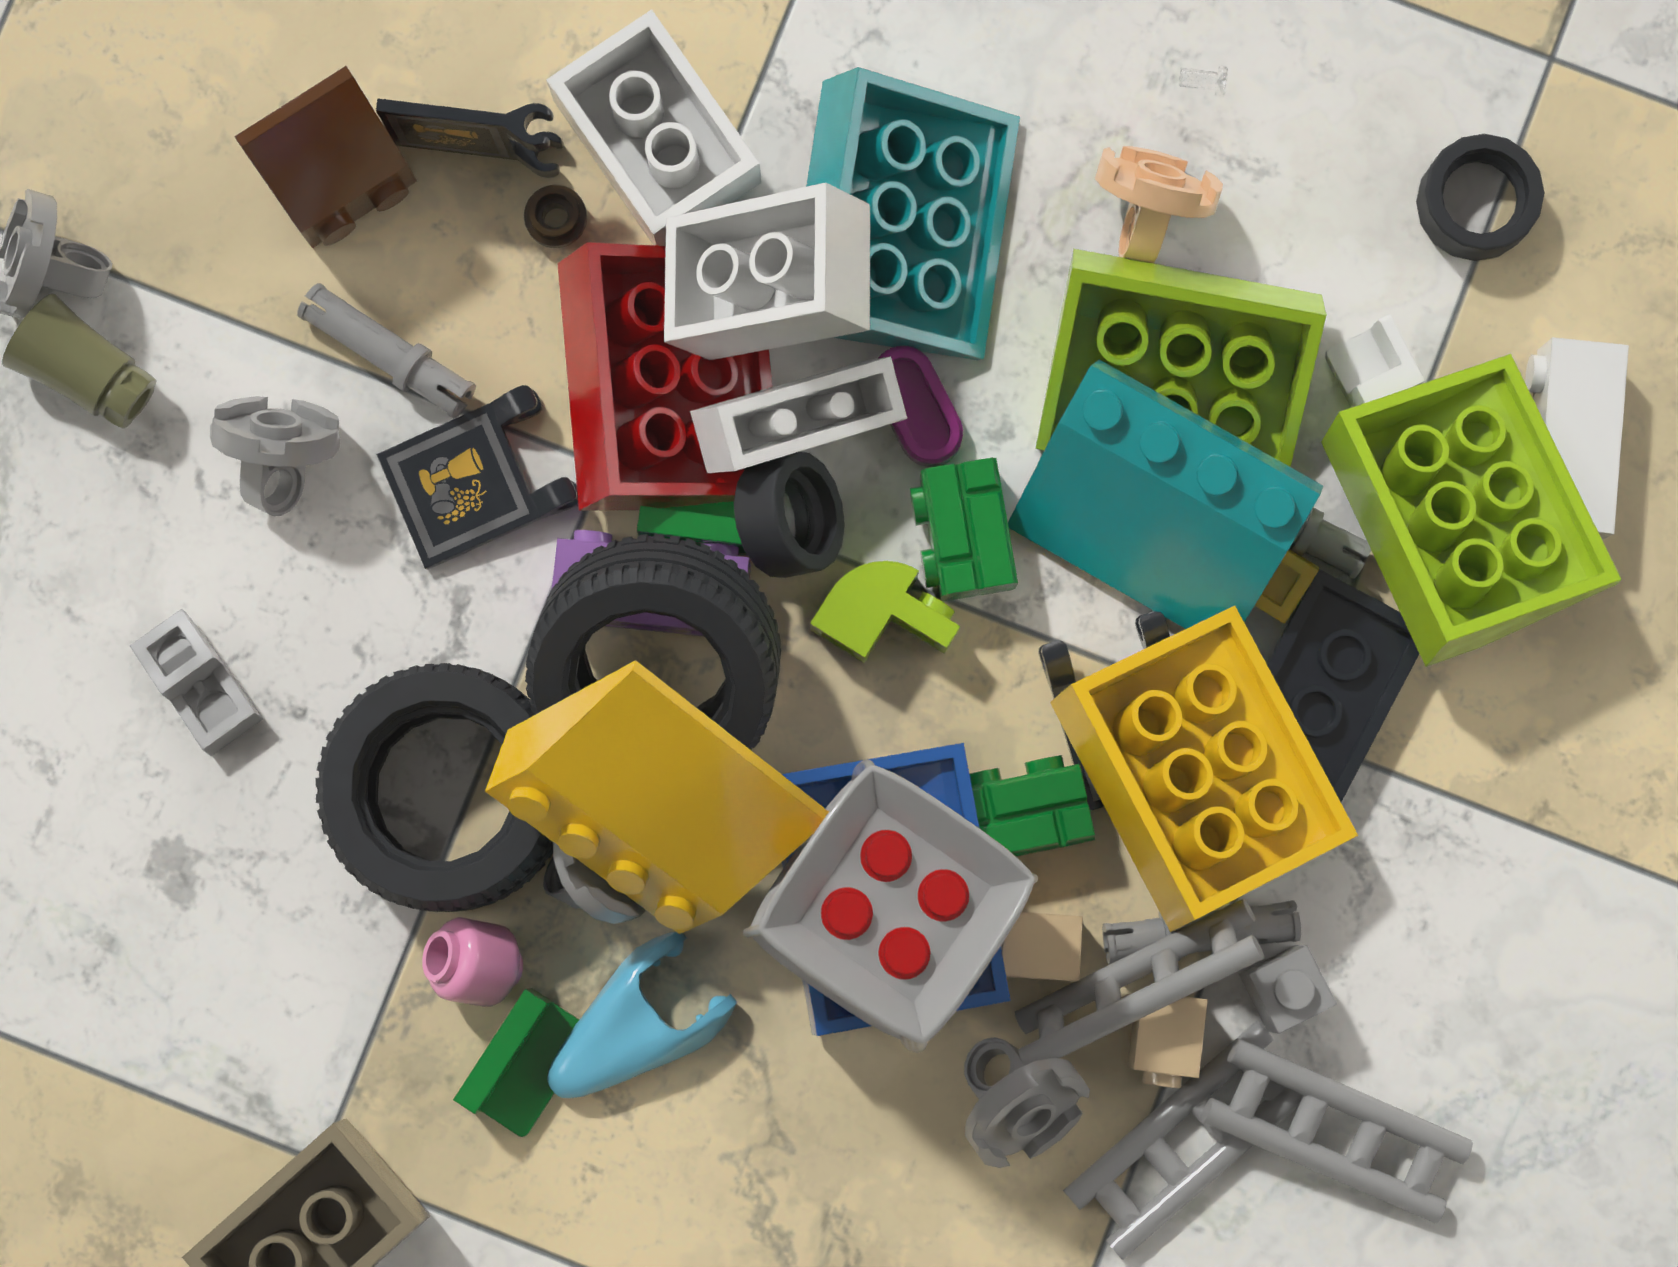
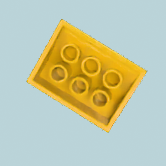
(1202, 767)
(652, 796)

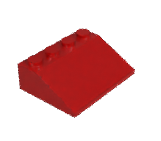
(635, 390)

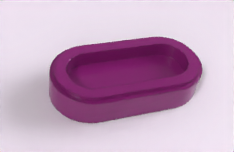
(932, 425)

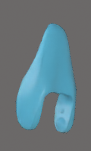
(623, 1031)

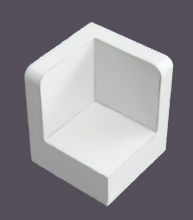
(1373, 363)

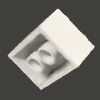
(653, 127)
(768, 272)

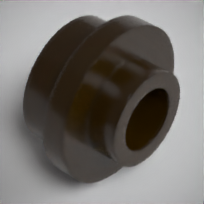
(551, 198)

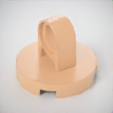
(1156, 190)

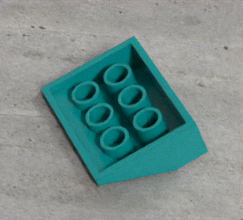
(936, 202)
(1161, 501)

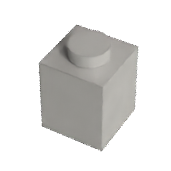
(1287, 989)

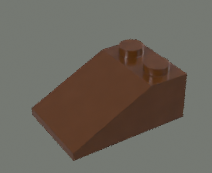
(328, 159)

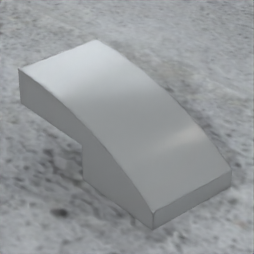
(196, 682)

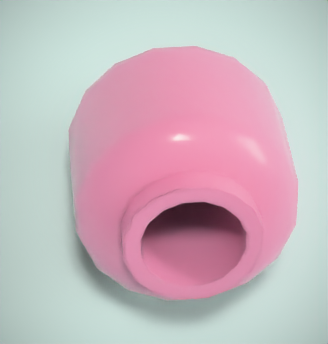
(472, 962)

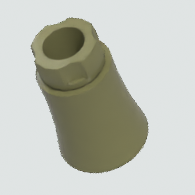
(78, 363)

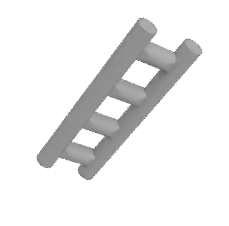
(1169, 986)
(1318, 1094)
(1148, 1141)

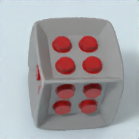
(893, 906)

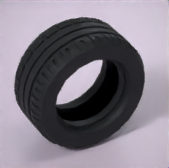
(671, 581)
(351, 783)

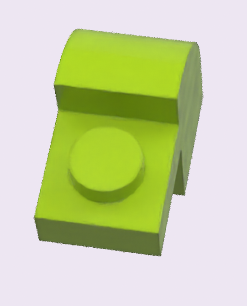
(870, 599)

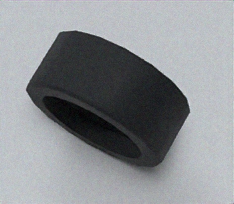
(1505, 157)
(763, 521)

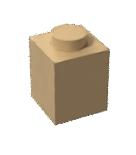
(1044, 947)
(1169, 1043)

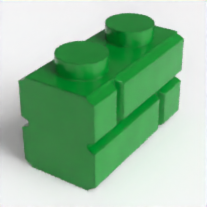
(966, 530)
(1034, 809)

